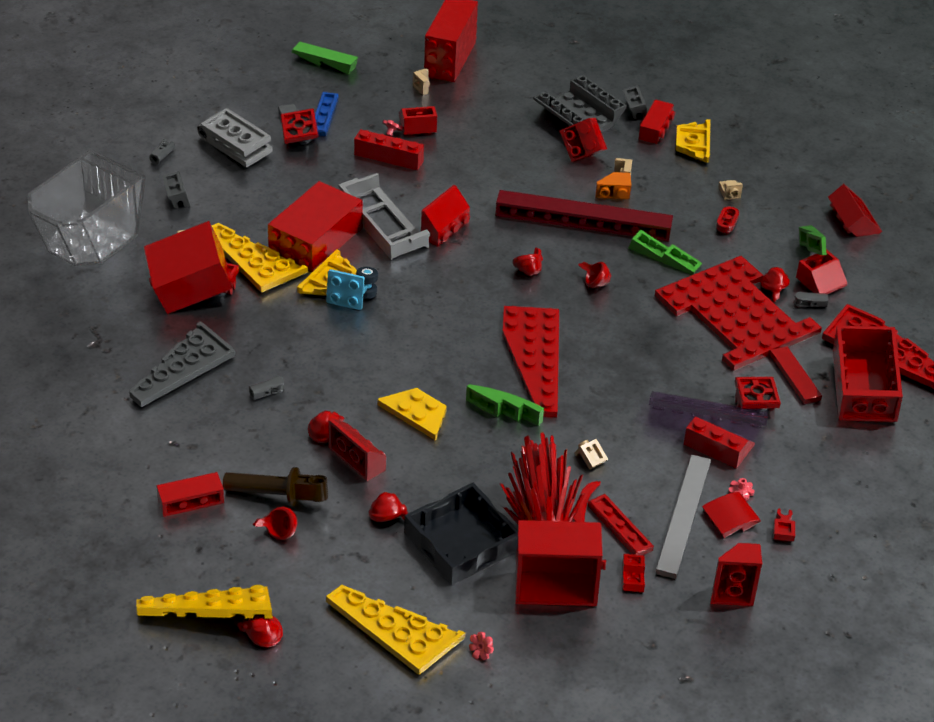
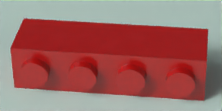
(389, 149)

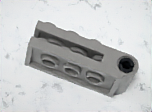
(235, 137)

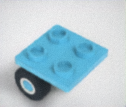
(351, 289)

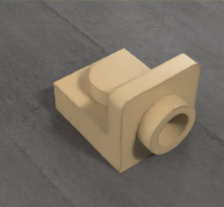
(421, 81)
(623, 165)
(730, 189)
(591, 453)

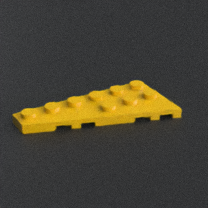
(256, 261)
(210, 603)
(398, 630)

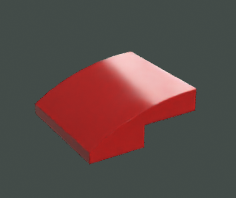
(731, 514)

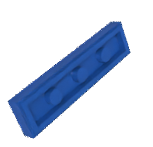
(325, 112)

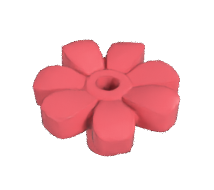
(392, 127)
(743, 487)
(481, 645)

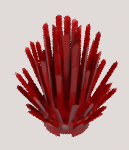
(544, 484)

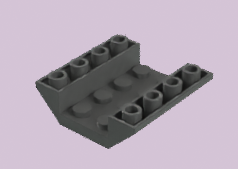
(583, 102)

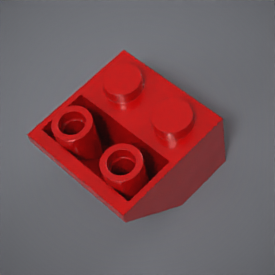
(418, 120)
(583, 139)
(821, 273)

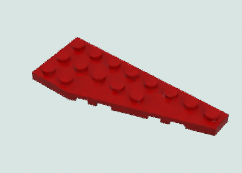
(534, 344)
(912, 359)

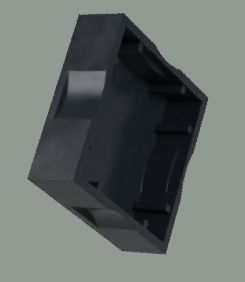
(461, 533)

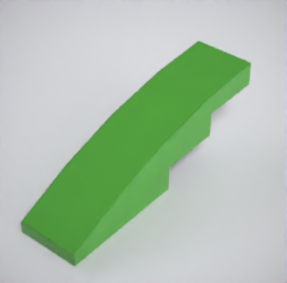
(500, 402)

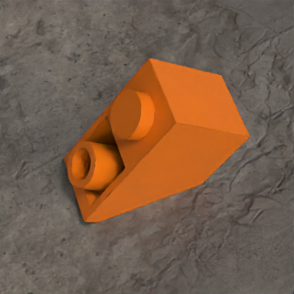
(615, 186)

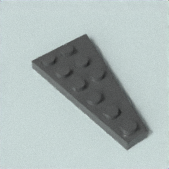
(185, 361)

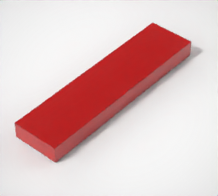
(795, 375)
(620, 525)

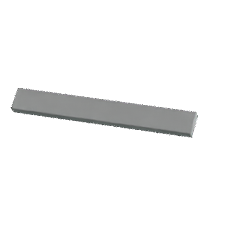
(683, 517)

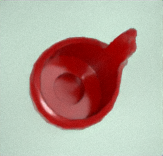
(530, 263)
(596, 275)
(775, 281)
(319, 426)
(386, 508)
(280, 523)
(262, 631)

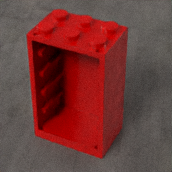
(450, 39)
(316, 225)
(867, 374)

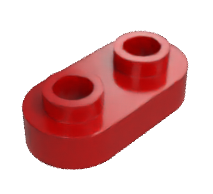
(727, 219)

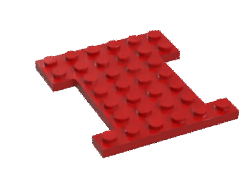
(736, 311)

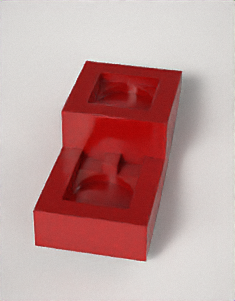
(633, 573)

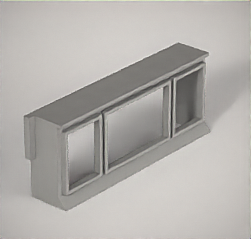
(368, 185)

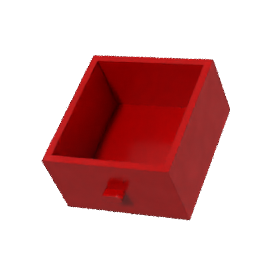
(187, 267)
(550, 557)

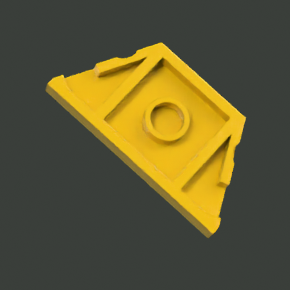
(694, 140)
(317, 281)
(416, 410)

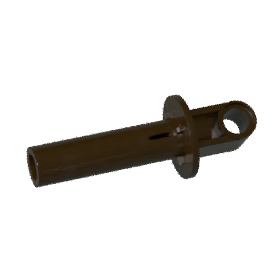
(295, 486)

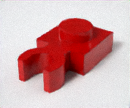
(784, 527)

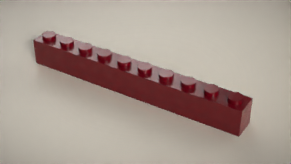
(583, 215)

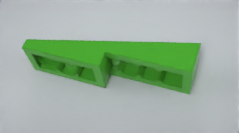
(320, 55)
(812, 239)
(670, 255)

